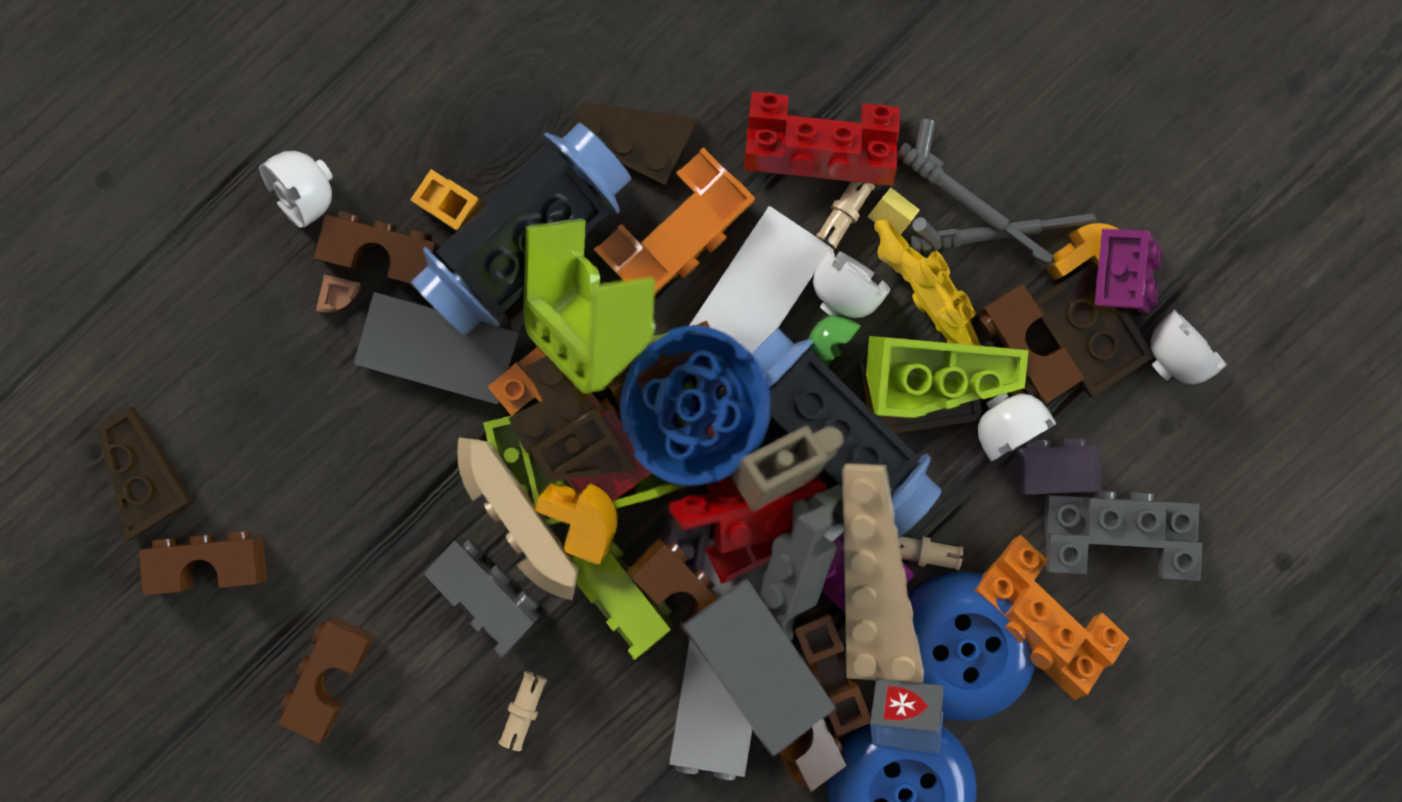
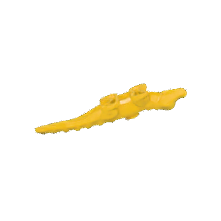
(933, 288)

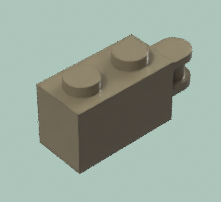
(785, 465)

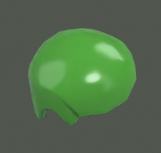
(829, 334)

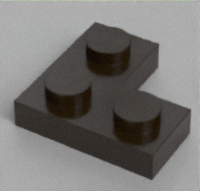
(559, 403)

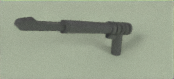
(930, 167)
(944, 239)

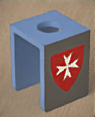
(907, 715)

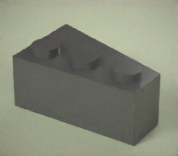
(483, 593)

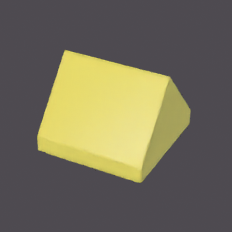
(895, 210)

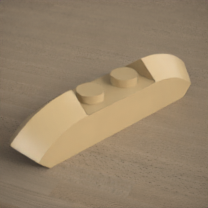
(488, 474)

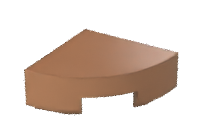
(337, 294)

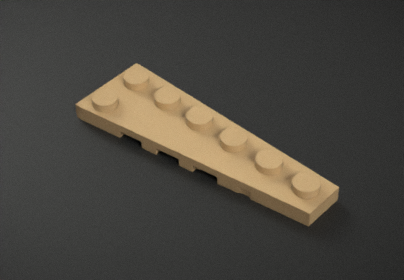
(877, 604)

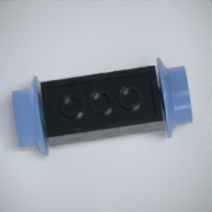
(564, 182)
(818, 399)

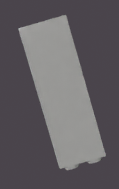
(708, 724)

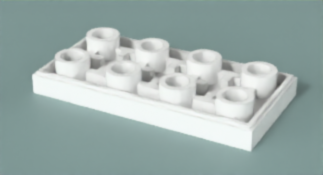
(763, 280)

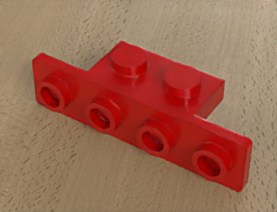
(735, 521)

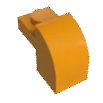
(446, 200)
(1087, 243)
(590, 515)

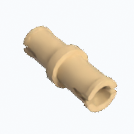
(844, 212)
(931, 553)
(522, 711)

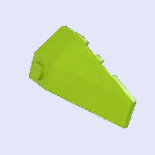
(928, 376)

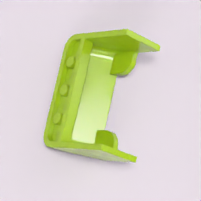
(574, 320)

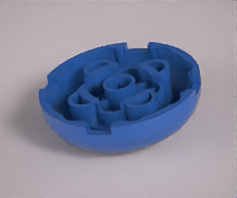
(739, 418)
(1000, 673)
(865, 777)

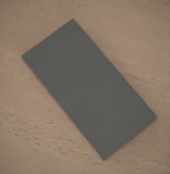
(427, 349)
(759, 667)

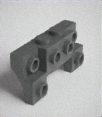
(1136, 522)
(801, 561)

